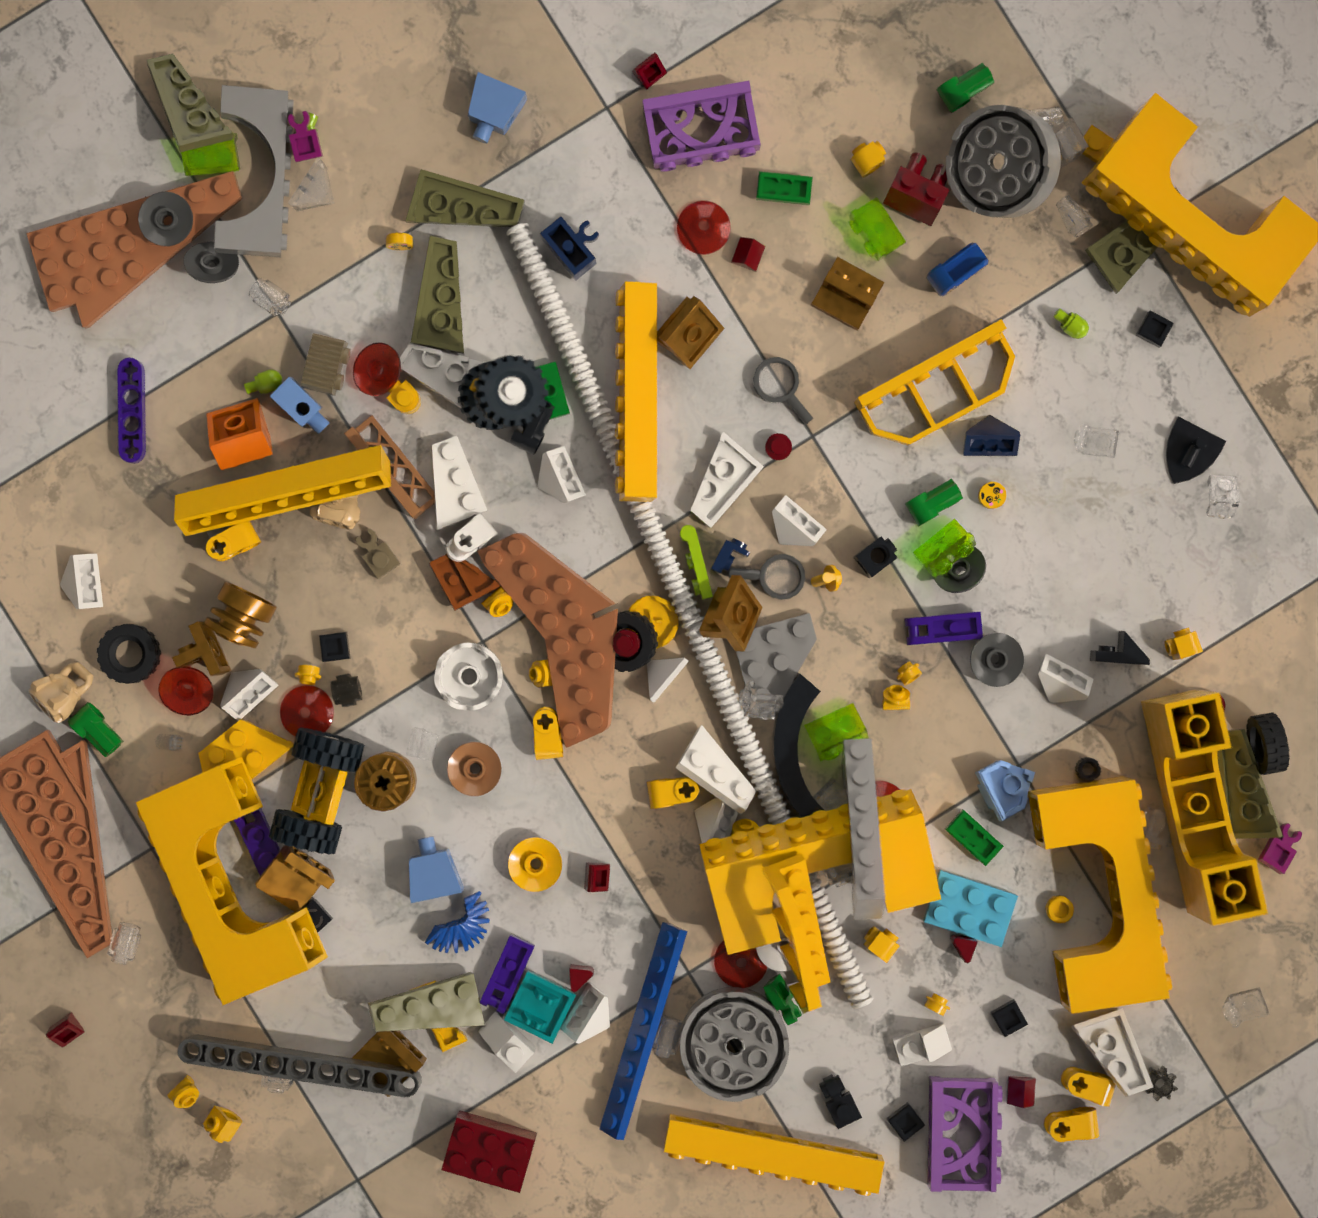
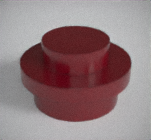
(778, 446)
(626, 643)

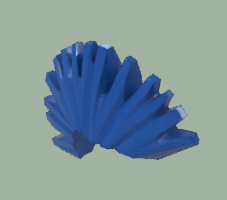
(461, 929)

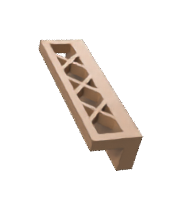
(396, 488)

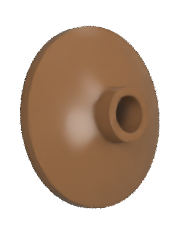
(467, 781)

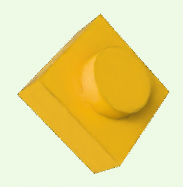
(1097, 143)

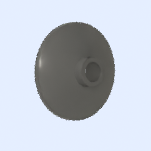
(154, 212)
(210, 267)
(974, 568)
(1009, 663)

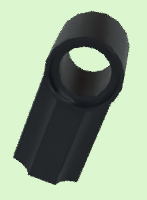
(530, 435)

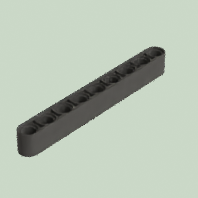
(287, 1070)

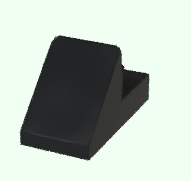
(1127, 652)

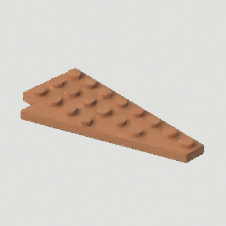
(106, 256)
(54, 819)

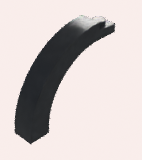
(785, 745)

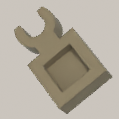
(379, 557)

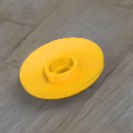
(535, 878)

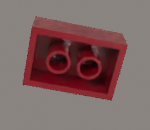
(489, 1151)

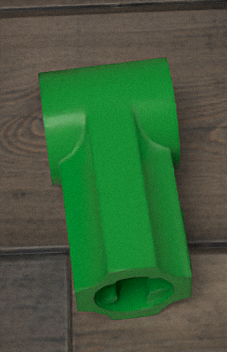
(960, 90)
(929, 504)
(90, 724)

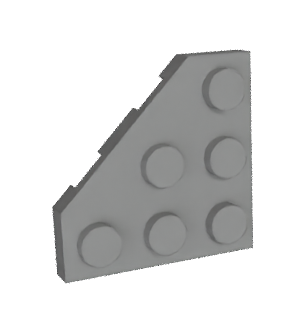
(777, 654)

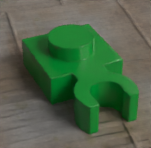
(781, 997)

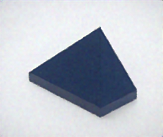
(991, 438)

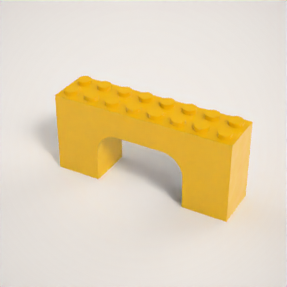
(1138, 185)
(824, 839)
(1213, 872)
(234, 948)
(1130, 960)

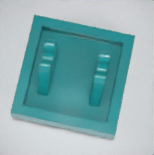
(540, 1006)

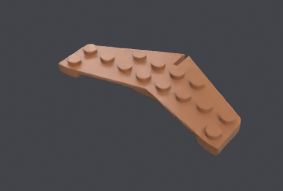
(576, 642)

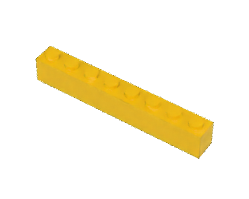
(636, 392)
(282, 490)
(773, 1154)

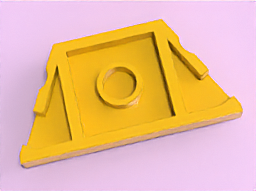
(245, 740)

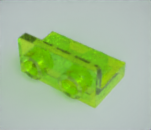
(212, 158)
(876, 228)
(945, 548)
(832, 729)

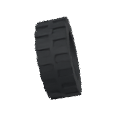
(647, 637)
(109, 662)
(1268, 743)

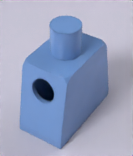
(494, 106)
(289, 397)
(432, 873)

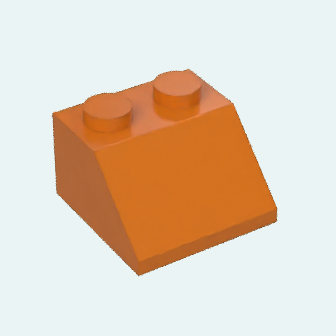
(238, 434)

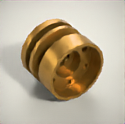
(240, 615)
(391, 766)

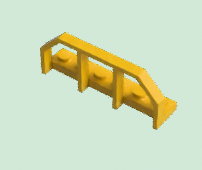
(921, 373)
(800, 925)

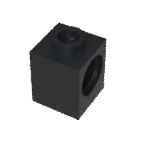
(864, 559)

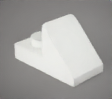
(922, 1044)

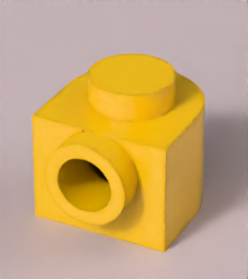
(868, 157)
(404, 397)
(1183, 644)
(881, 943)
(222, 1124)

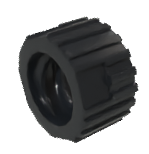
(1079, 766)

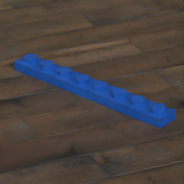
(643, 1030)

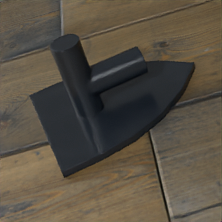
(1190, 450)

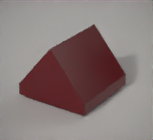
(650, 71)
(748, 253)
(597, 877)
(964, 946)
(579, 976)
(65, 1030)
(1021, 1091)

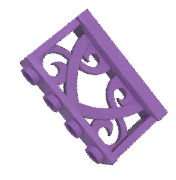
(727, 97)
(940, 1164)

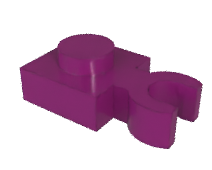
(304, 142)
(1278, 851)

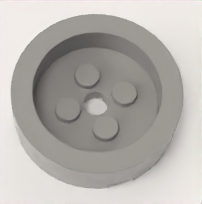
(1028, 168)
(734, 1015)

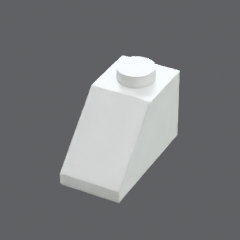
(507, 1041)

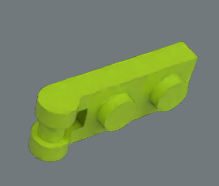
(695, 561)

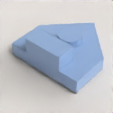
(1004, 787)

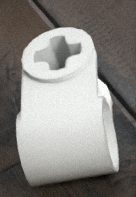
(472, 537)

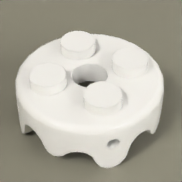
(450, 682)

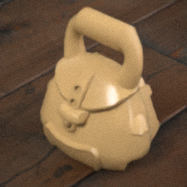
(339, 513)
(58, 693)

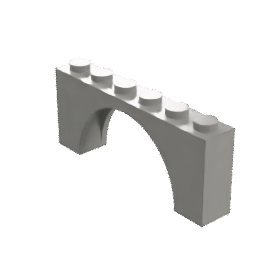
(266, 114)
(867, 868)

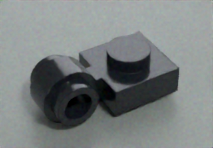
(841, 1107)

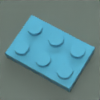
(971, 908)

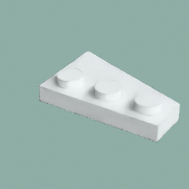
(437, 369)
(724, 480)
(454, 485)
(715, 772)
(1116, 1050)

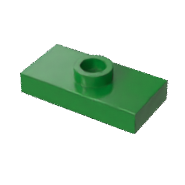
(784, 188)
(555, 390)
(974, 837)

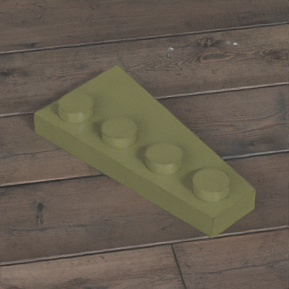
(185, 106)
(455, 202)
(1121, 254)
(438, 306)
(1245, 791)
(436, 1005)

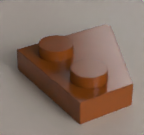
(461, 581)

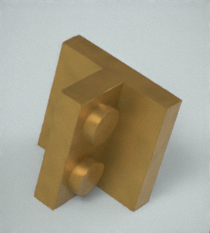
(847, 293)
(689, 331)
(732, 614)
(206, 649)

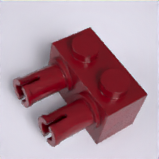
(916, 194)

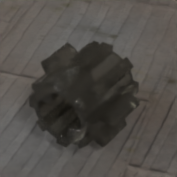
(346, 690)
(1168, 1086)

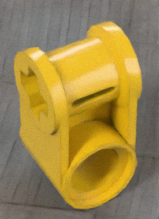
(237, 539)
(547, 738)
(667, 792)
(1092, 1085)
(1077, 1123)

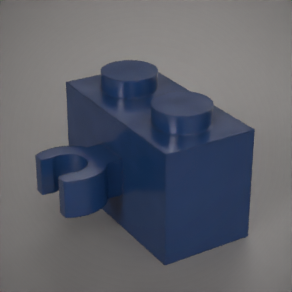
(570, 247)

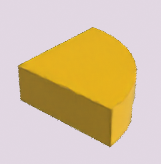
(449, 1037)

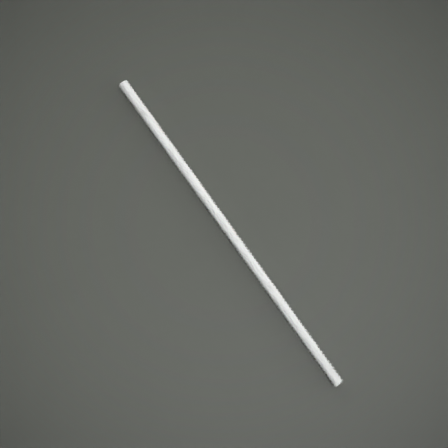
(682, 599)

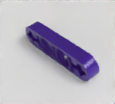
(135, 410)

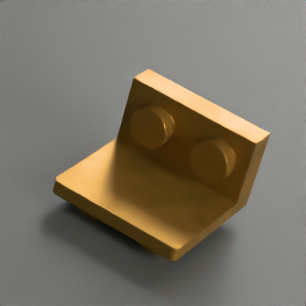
(294, 878)
(392, 1049)

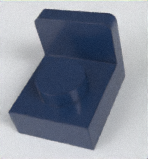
(725, 559)

